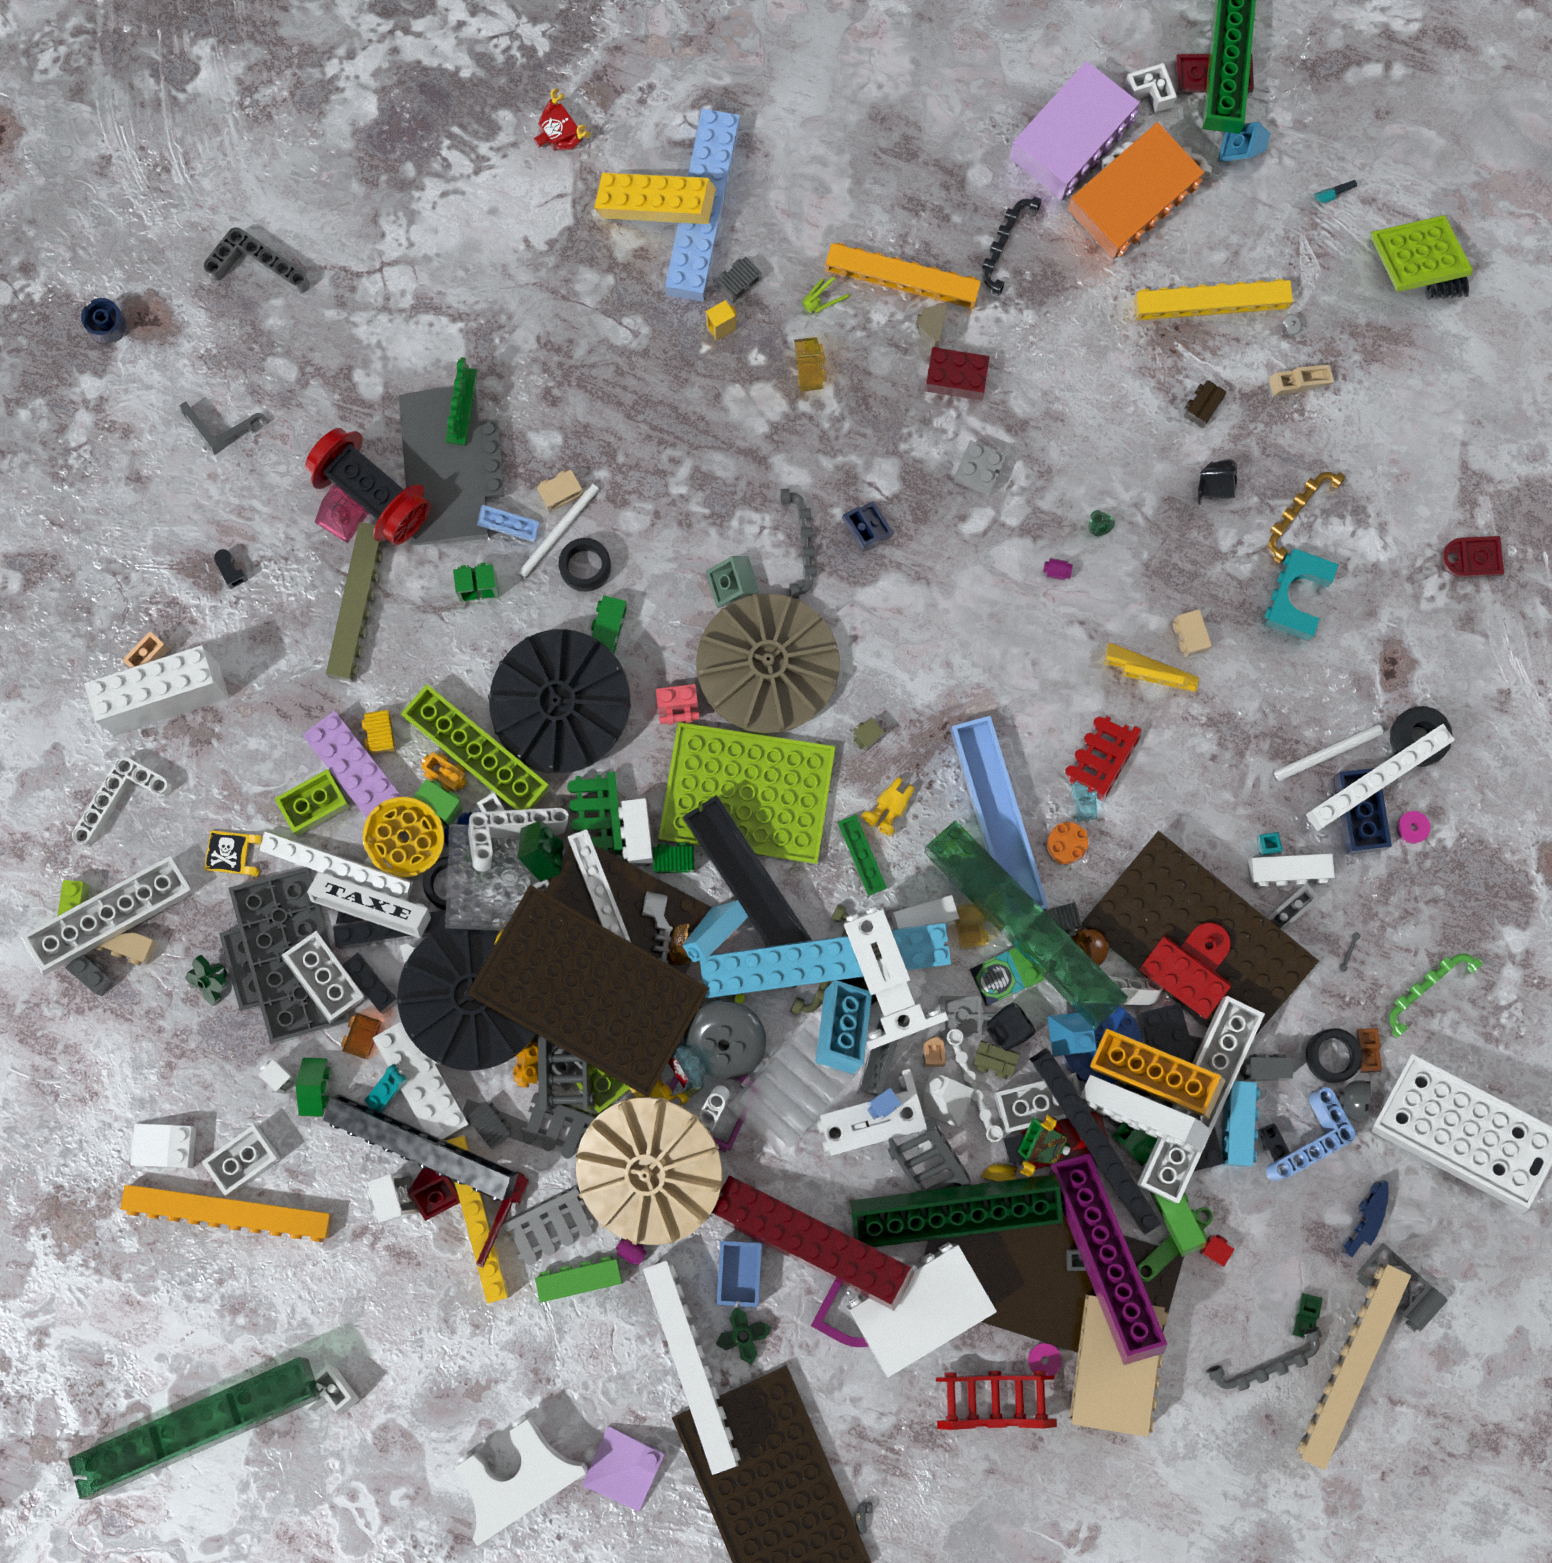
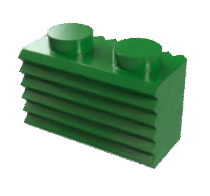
(673, 859)

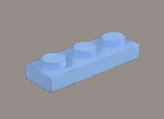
(507, 523)

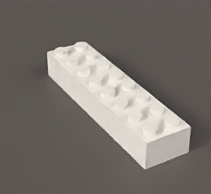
(106, 915)

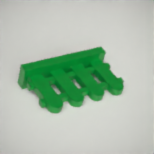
(461, 403)
(597, 804)

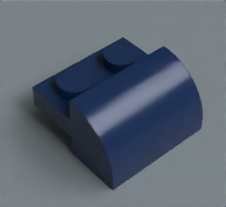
(867, 526)

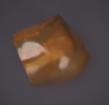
(677, 952)

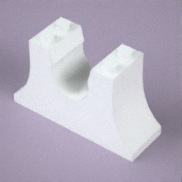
(506, 1499)

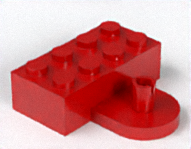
(1190, 968)

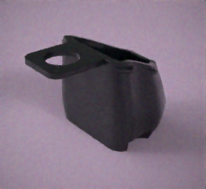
(1218, 480)
(1010, 1027)

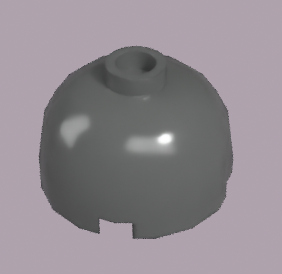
(1356, 1100)

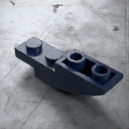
(1373, 1213)

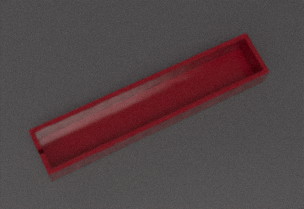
(812, 1243)

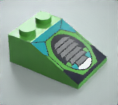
(1004, 976)

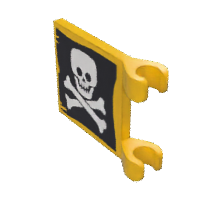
(229, 852)

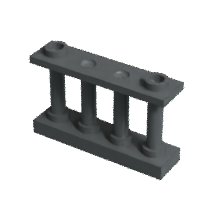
(546, 1079)
(941, 1147)

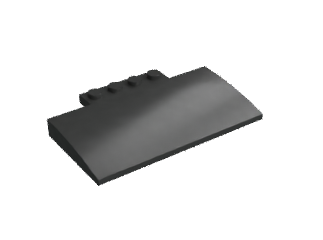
(453, 475)
(271, 920)

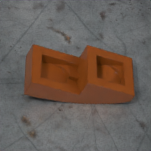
(1370, 1045)

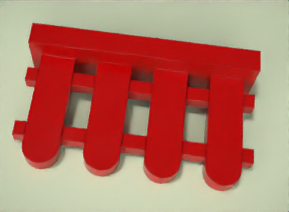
(1112, 750)

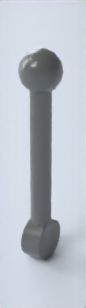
(1355, 936)

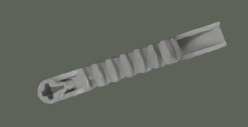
(654, 907)

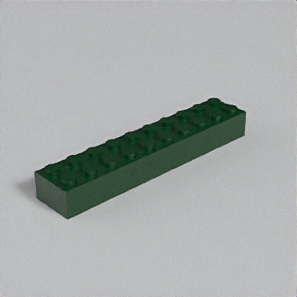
(957, 1211)

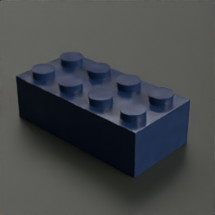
(1365, 825)

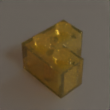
(809, 362)
(970, 927)

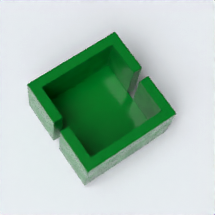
(466, 578)

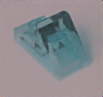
(1084, 802)

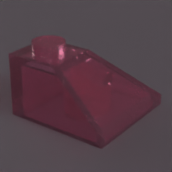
(339, 514)

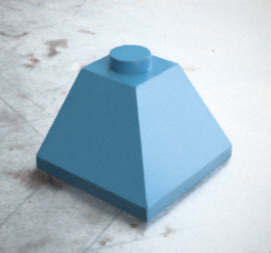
(1247, 144)
(1070, 1035)

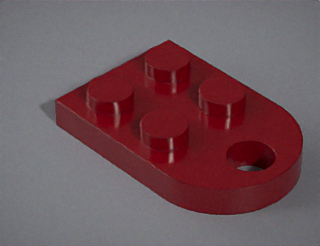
(1474, 557)

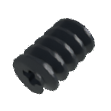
(1451, 286)

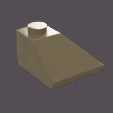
(931, 324)

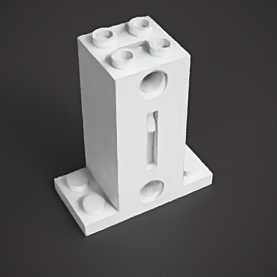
(861, 1130)

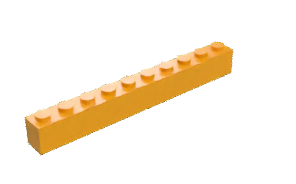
(226, 1211)

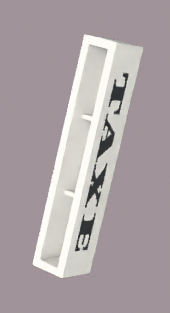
(369, 904)

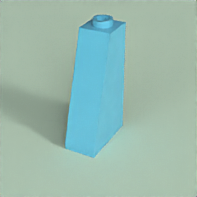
(714, 930)

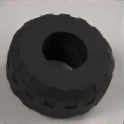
(1421, 717)

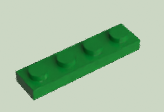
(862, 855)

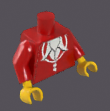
(558, 127)

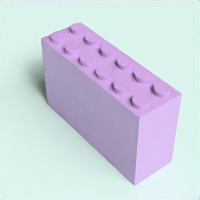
(1074, 130)

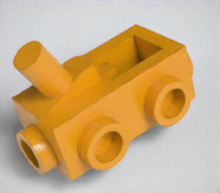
(449, 776)
(526, 1067)

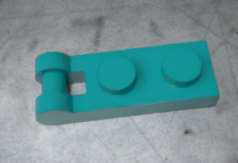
(386, 1089)

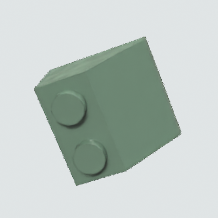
(732, 580)

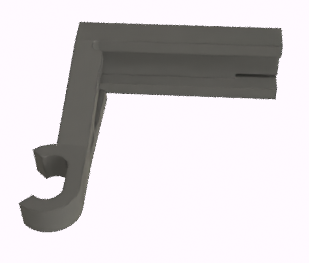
(226, 437)

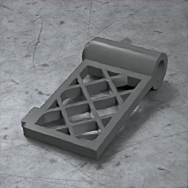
(1426, 1303)

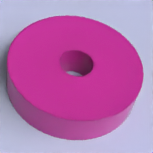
(1422, 827)
(1048, 1350)

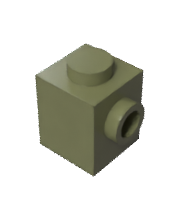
(867, 734)

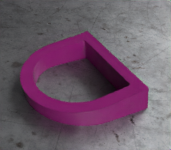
(819, 1324)

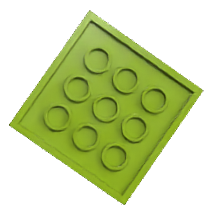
(1421, 253)

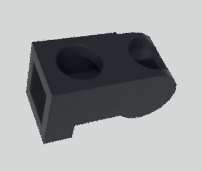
(225, 563)
(1273, 1142)

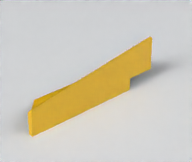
(1148, 669)

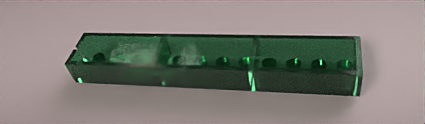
(1025, 924)
(194, 1428)

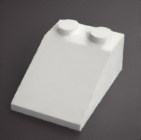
(163, 1145)

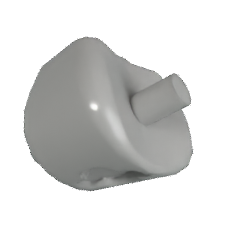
(1292, 324)

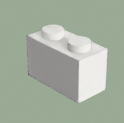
(277, 1076)

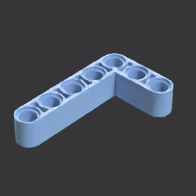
(1332, 1135)

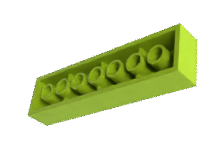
(475, 750)

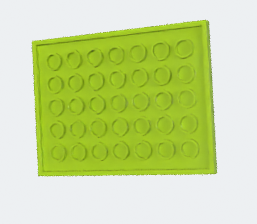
(766, 783)

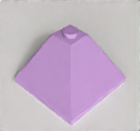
(623, 1468)

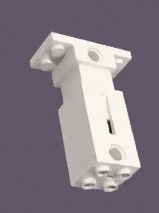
(887, 978)

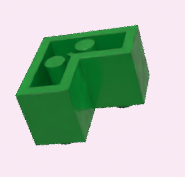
(313, 1086)

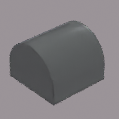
(1074, 1261)

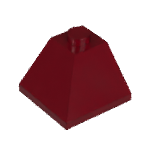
(433, 1193)

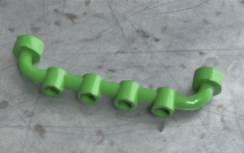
(1431, 978)

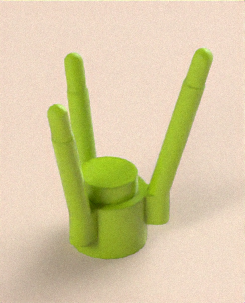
(812, 301)

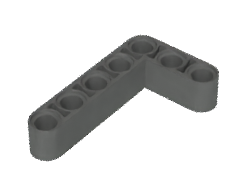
(258, 257)

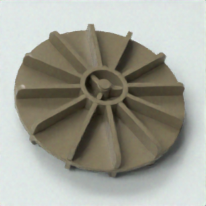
(767, 663)

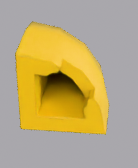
(999, 1172)

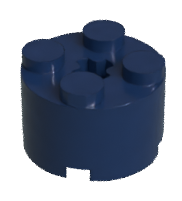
(103, 320)

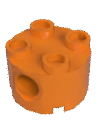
(1067, 843)

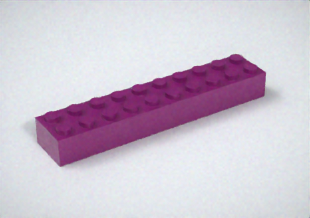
(1108, 1260)

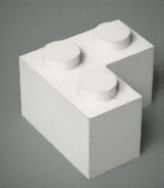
(1152, 83)
(333, 1389)

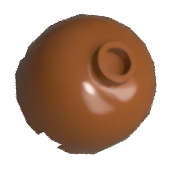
(1093, 944)

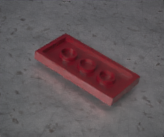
(1193, 72)

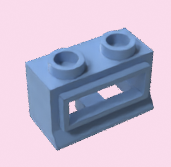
(883, 1104)

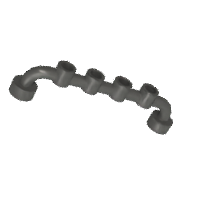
(805, 534)
(1279, 1366)

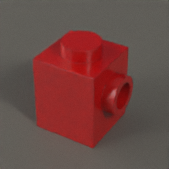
(1217, 1250)

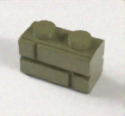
(995, 1059)

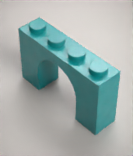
(1282, 613)

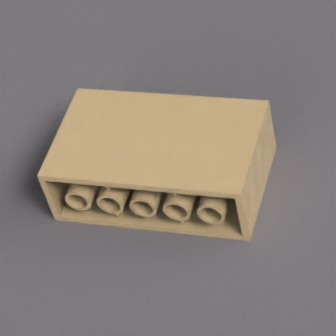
(1106, 1390)

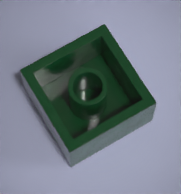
(540, 851)

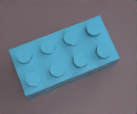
(843, 1027)
(1239, 1125)

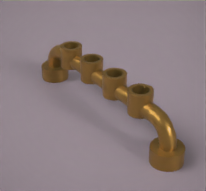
(1300, 501)

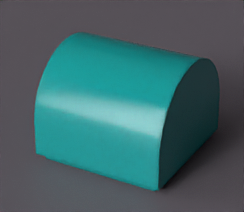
(1269, 843)

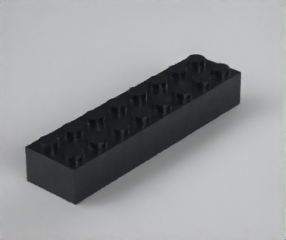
(1168, 1032)

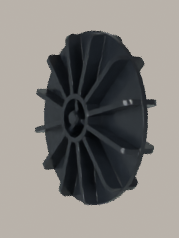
(559, 701)
(439, 1012)

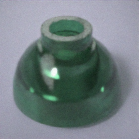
(1100, 523)

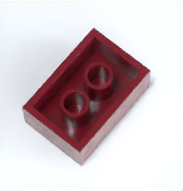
(957, 373)

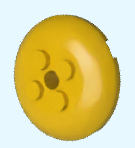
(383, 838)

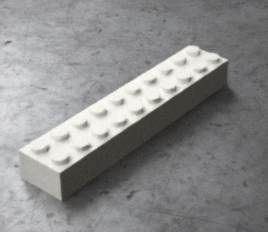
(1222, 1053)
(690, 1367)

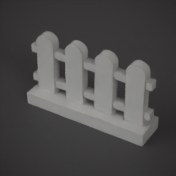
(532, 1216)

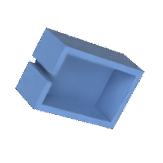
(739, 1273)

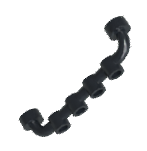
(1004, 232)

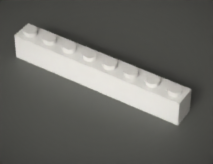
(1380, 777)

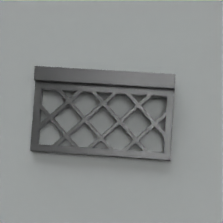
(878, 1065)

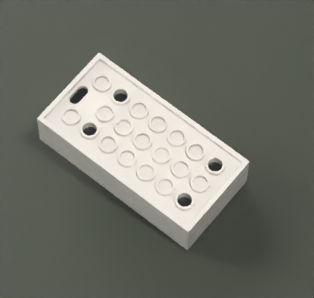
(1467, 1133)

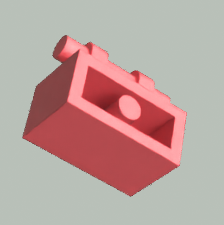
(677, 700)

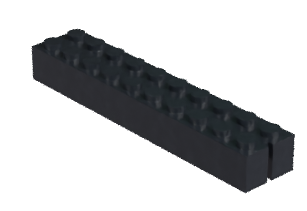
(744, 874)

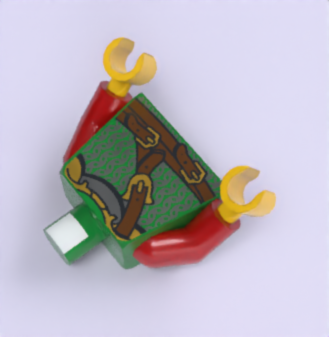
(1042, 1144)

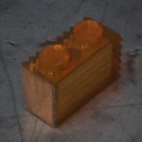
(360, 1037)

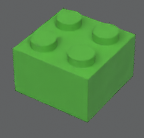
(445, 804)

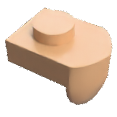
(934, 1052)

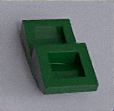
(1306, 1314)

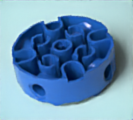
(1119, 1022)

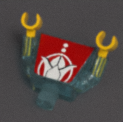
(688, 1071)

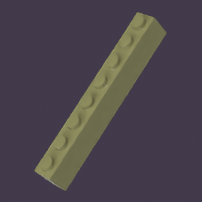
(355, 605)

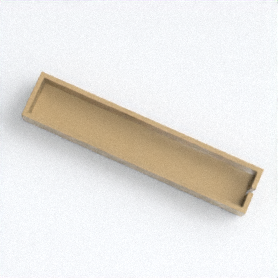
(1353, 1366)

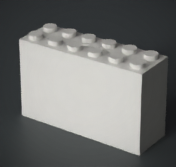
(156, 690)
(934, 1309)

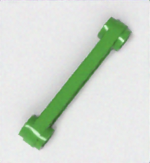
(1168, 1250)

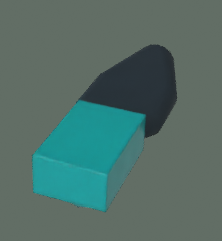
(1330, 193)

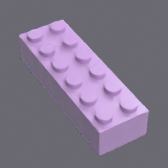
(350, 763)

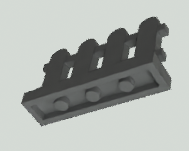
(557, 1119)

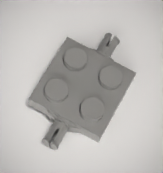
(963, 1014)

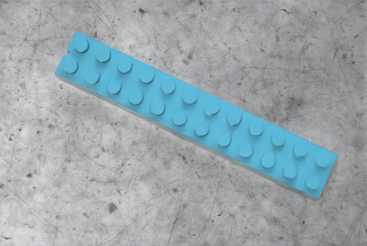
(814, 961)

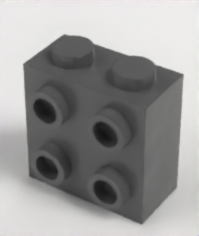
(1263, 1068)

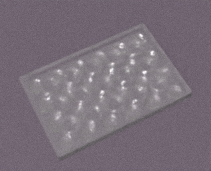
(488, 897)

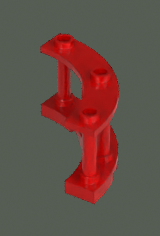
(996, 1419)

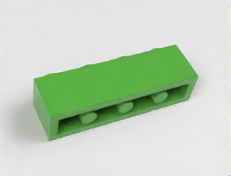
(1181, 1224)
(578, 1280)

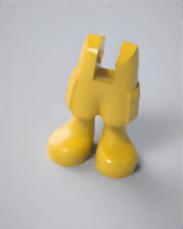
(894, 802)

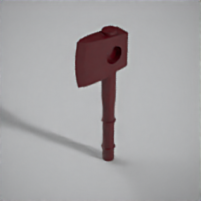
(516, 1198)

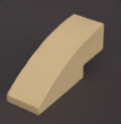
(1300, 379)

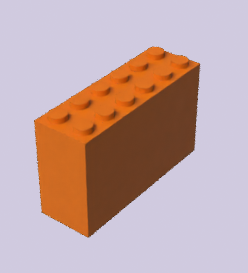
(1136, 191)

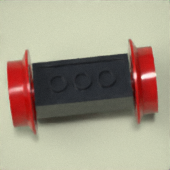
(339, 462)

